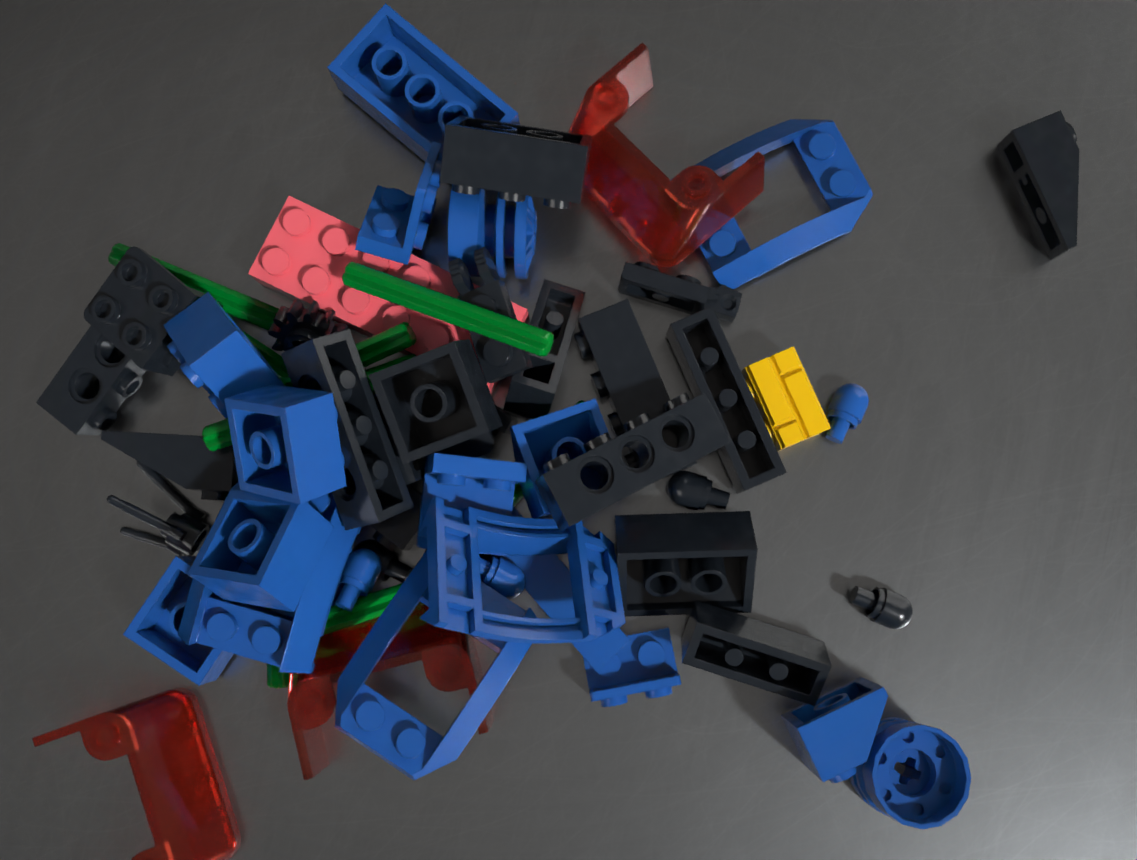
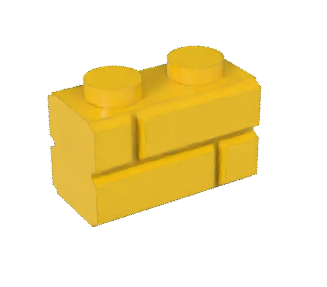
(785, 398)

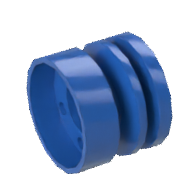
(499, 227)
(933, 780)

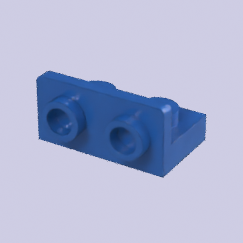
(640, 666)

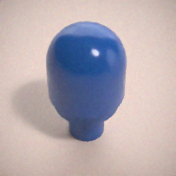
(846, 410)
(502, 576)
(358, 577)

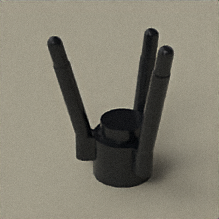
(181, 532)

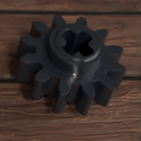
(298, 325)

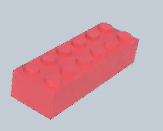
(307, 262)

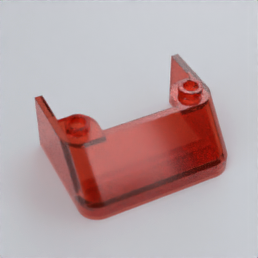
(655, 213)
(447, 658)
(172, 771)

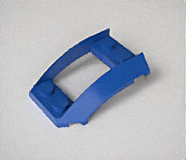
(835, 177)
(455, 577)
(268, 634)
(391, 730)

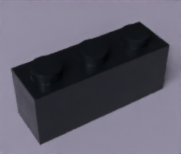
(755, 653)

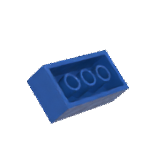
(411, 83)

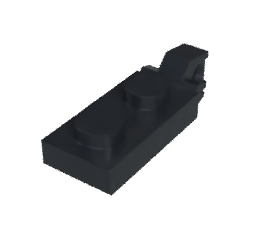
(679, 292)

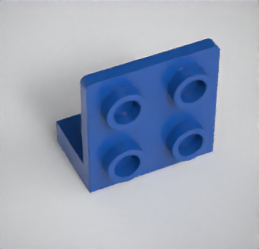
(400, 220)
(469, 482)

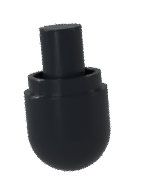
(695, 491)
(389, 561)
(883, 606)

